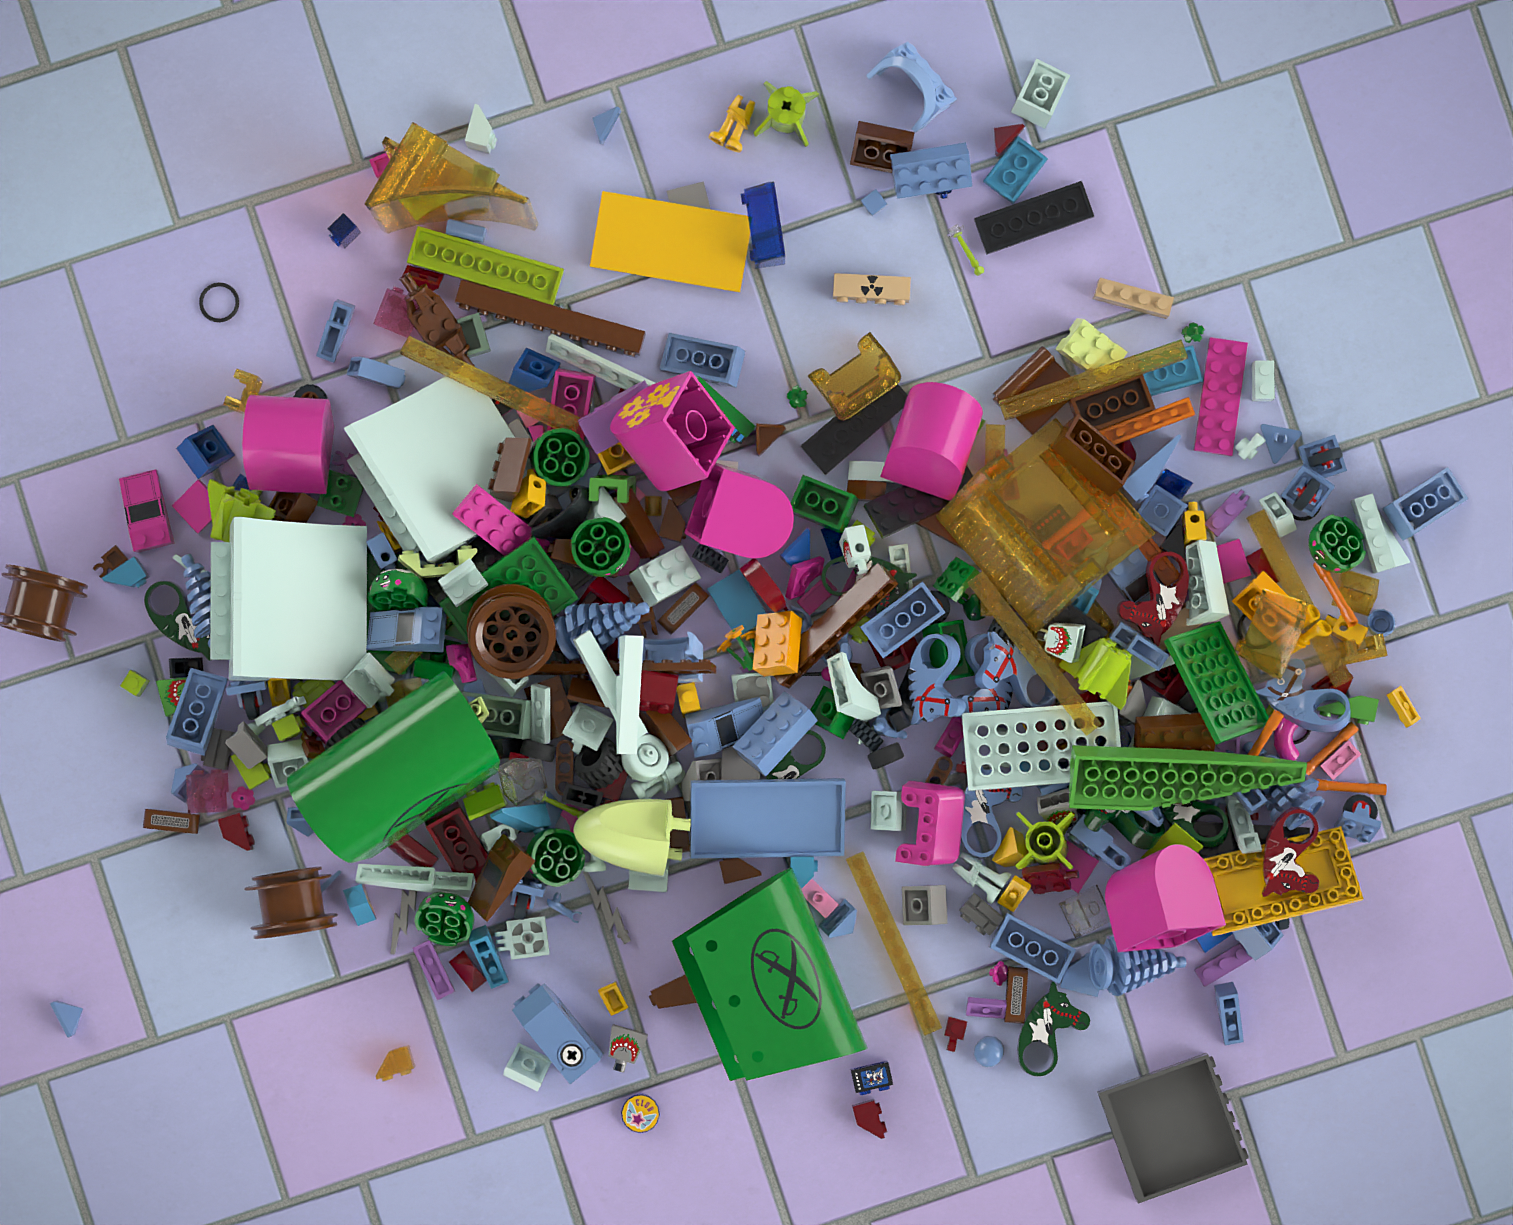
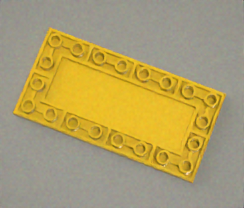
(670, 241)
(1241, 883)

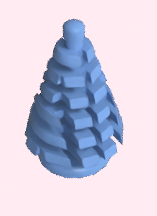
(200, 595)
(603, 621)
(1290, 796)
(1128, 970)

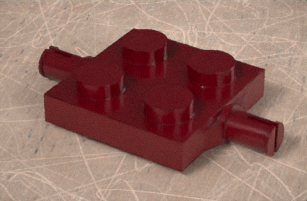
(1048, 878)

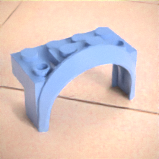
(936, 94)
(676, 650)

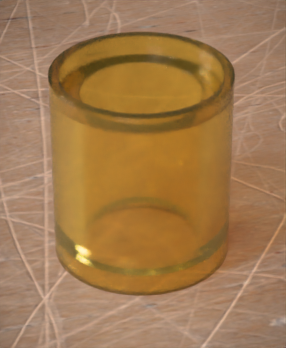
(653, 505)

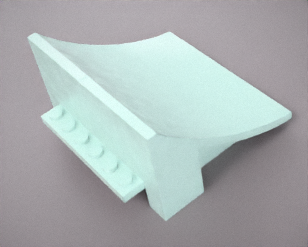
(426, 459)
(289, 600)

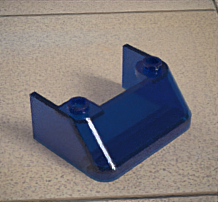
(764, 225)

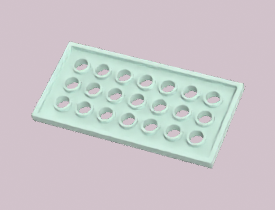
(1033, 756)

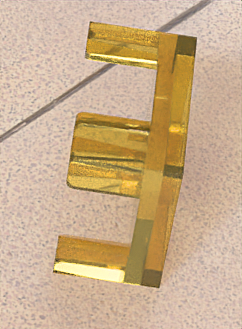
(253, 387)
(1374, 649)

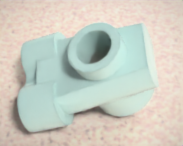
(1248, 448)

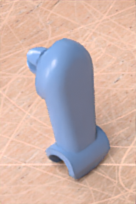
(556, 905)

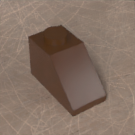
(865, 489)
(672, 524)
(736, 870)

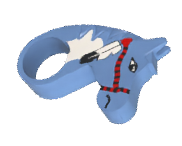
(978, 808)

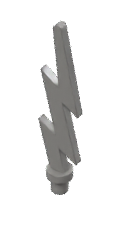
(601, 898)
(402, 922)

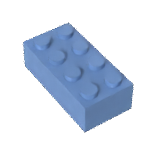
(931, 170)
(775, 733)
(1032, 948)

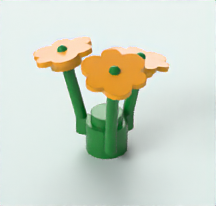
(749, 636)

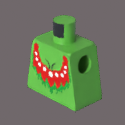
(170, 693)

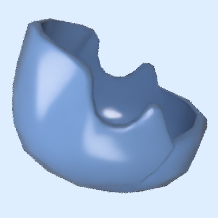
(1380, 622)
(989, 1051)

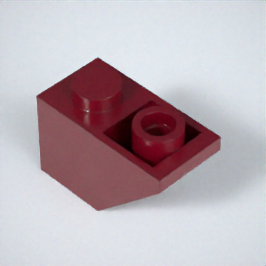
(235, 830)
(868, 1118)

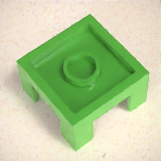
(619, 482)

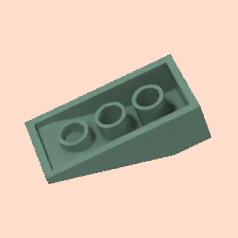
(506, 715)

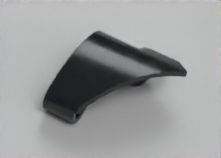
(567, 521)
(902, 715)

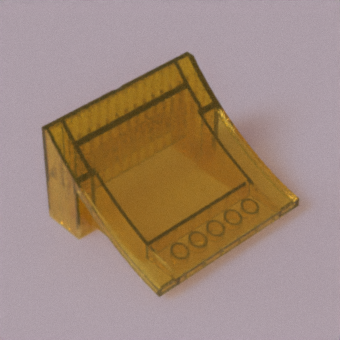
(438, 183)
(1042, 527)

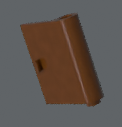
(1034, 373)

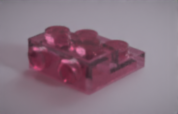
(393, 313)
(207, 791)

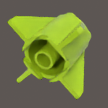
(780, 117)
(230, 503)
(1103, 670)
(1044, 833)

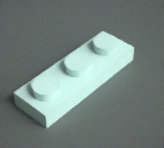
(540, 713)

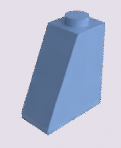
(376, 372)

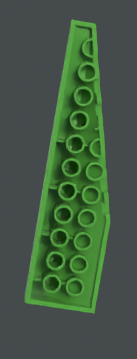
(1161, 777)

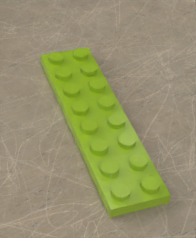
(485, 265)

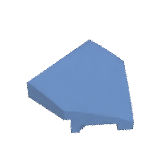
(1078, 977)

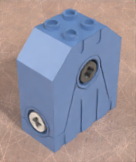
(557, 1032)

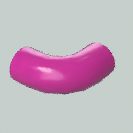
(1284, 740)

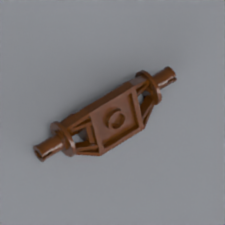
(434, 320)

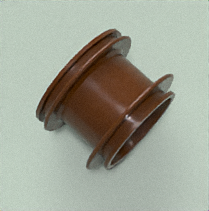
(40, 603)
(486, 612)
(291, 903)

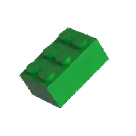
(823, 504)

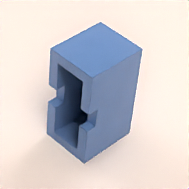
(1251, 800)

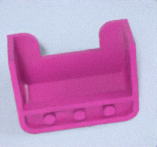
(938, 824)

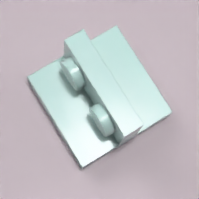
(463, 582)
(369, 680)
(587, 727)
(888, 811)
(649, 882)
(527, 1067)

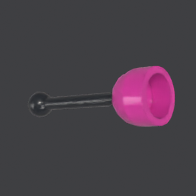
(824, 673)

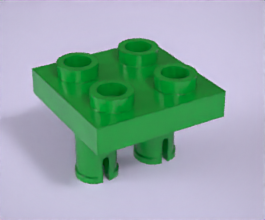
(342, 494)
(954, 580)

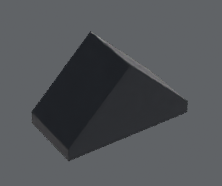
(1174, 542)
(181, 666)
(505, 746)
(582, 796)

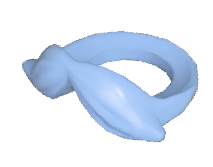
(807, 620)

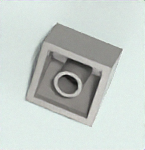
(924, 905)

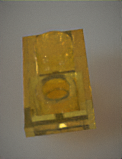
(396, 1061)

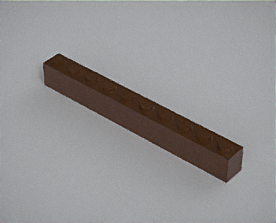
(550, 317)

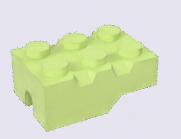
(1089, 347)

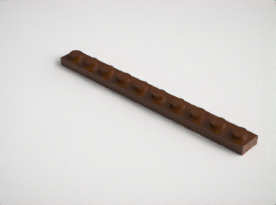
(685, 666)

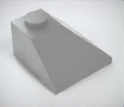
(882, 684)
(1135, 704)
(701, 770)

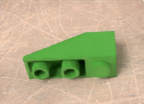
(1361, 708)

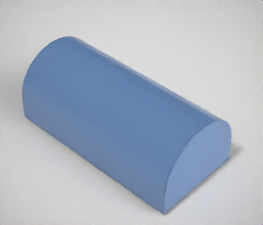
(466, 230)

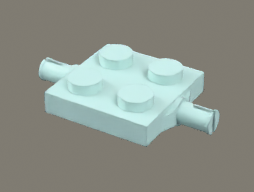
(290, 707)

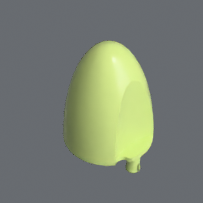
(631, 834)

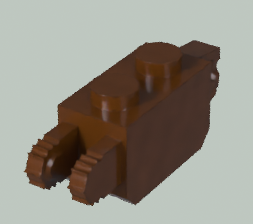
(650, 616)

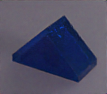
(1174, 483)
(832, 544)

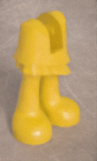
(742, 118)
(1320, 628)

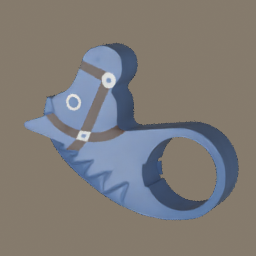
(1299, 705)

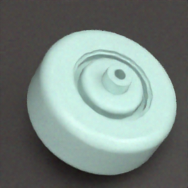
(648, 761)

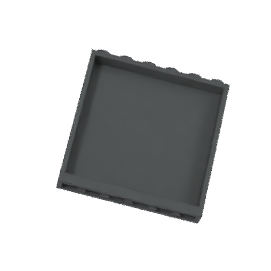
(1173, 1127)

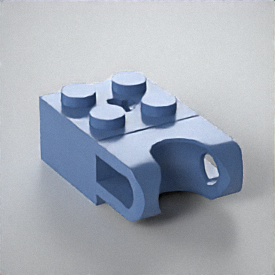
(1097, 844)

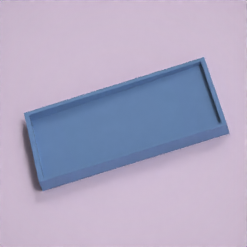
(767, 818)

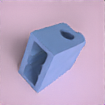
(378, 546)

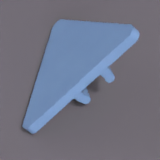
(1279, 440)

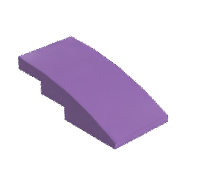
(597, 424)

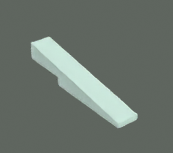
(601, 673)
(628, 693)
(416, 878)

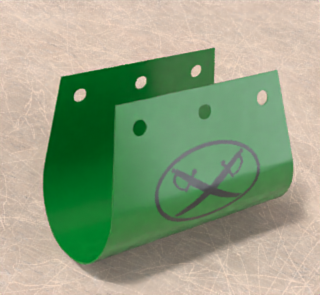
(395, 771)
(769, 983)

